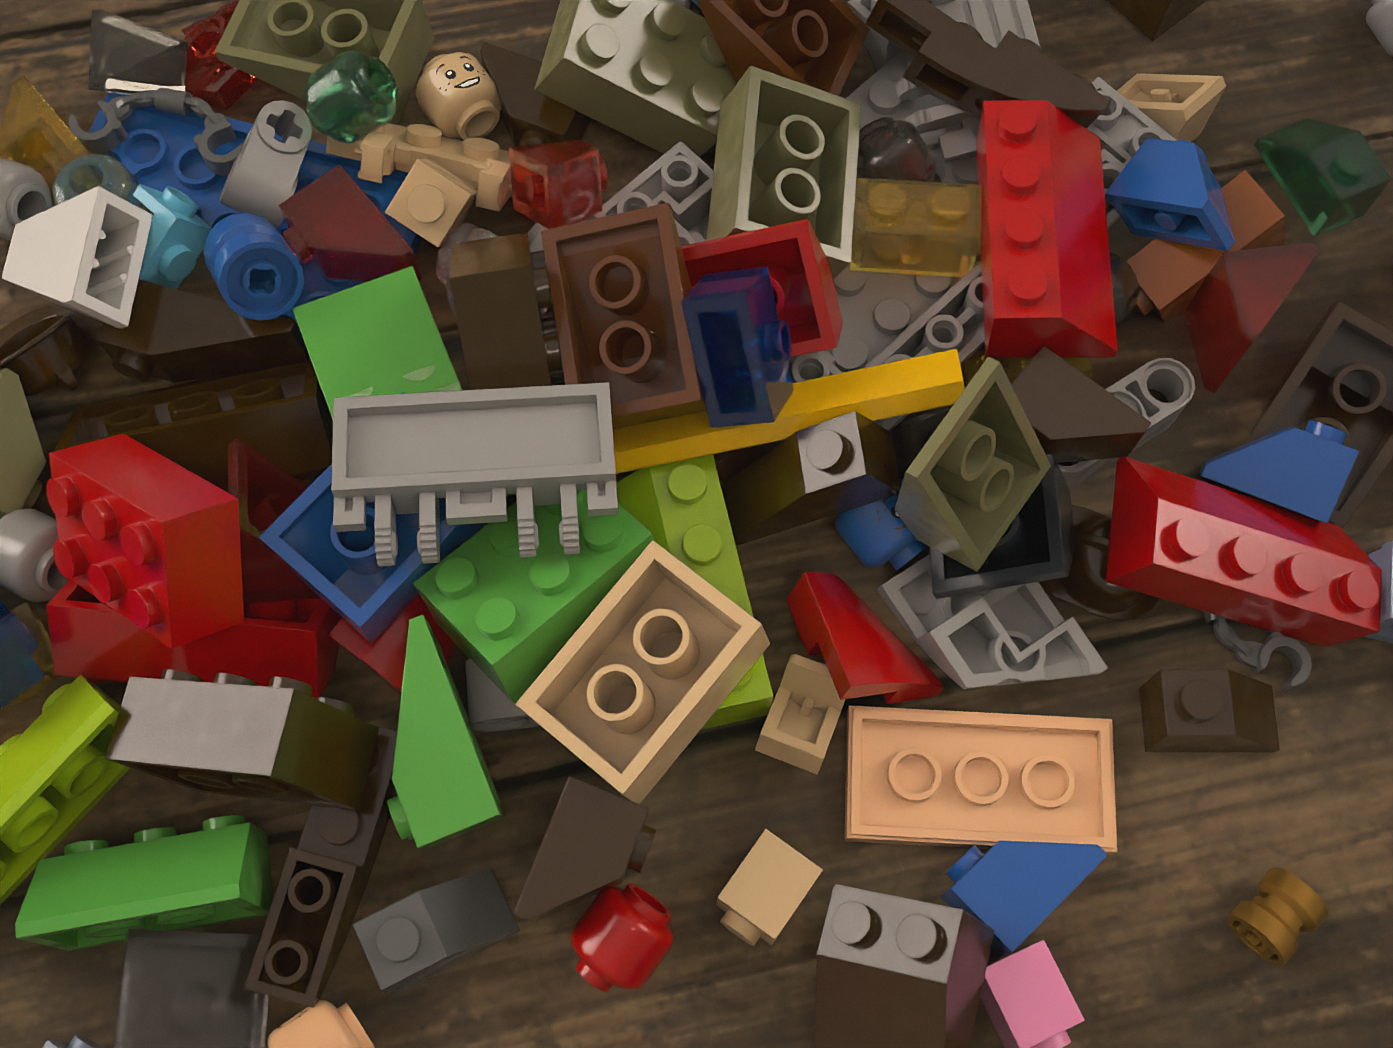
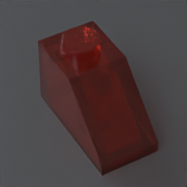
(557, 182)
(343, 231)

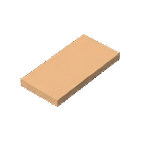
(978, 778)

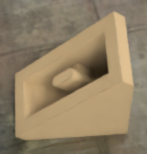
(1175, 101)

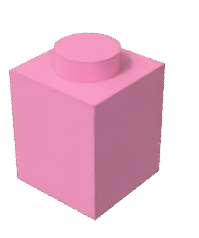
(1029, 1000)

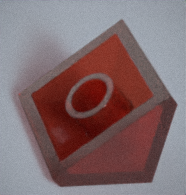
(1239, 302)
(263, 496)

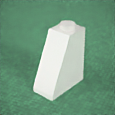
(82, 255)

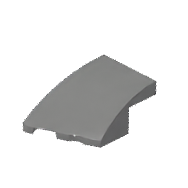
(990, 634)

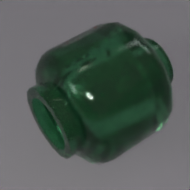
(351, 96)

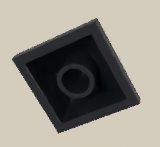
(1032, 549)

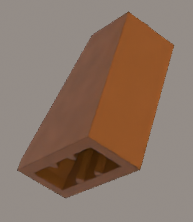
(1174, 271)

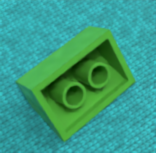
(149, 884)

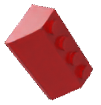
(1043, 234)
(797, 272)
(1239, 557)
(273, 641)

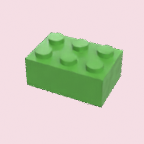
(522, 610)

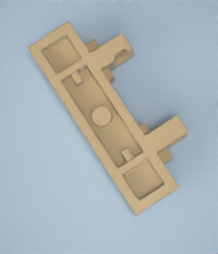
(398, 147)

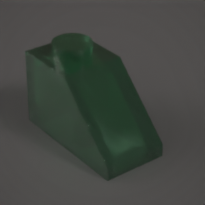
(1324, 171)

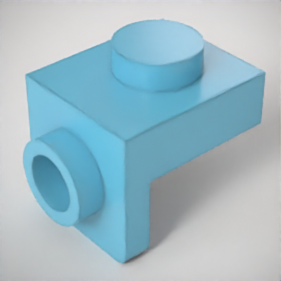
(173, 237)

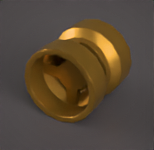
(1277, 916)

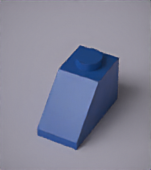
(1172, 196)
(1289, 468)
(1018, 885)

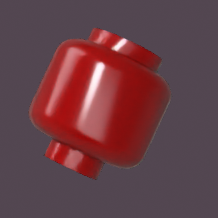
(622, 938)

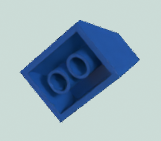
(344, 564)

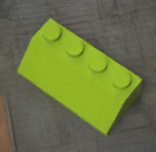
(690, 520)
(54, 776)

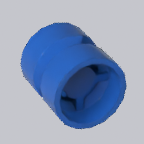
(253, 266)

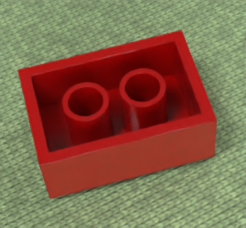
(147, 538)

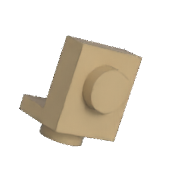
(802, 715)

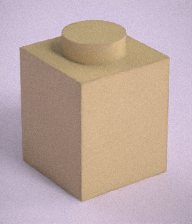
(432, 201)
(766, 890)

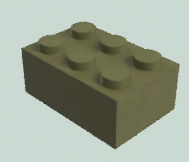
(638, 70)
(786, 159)

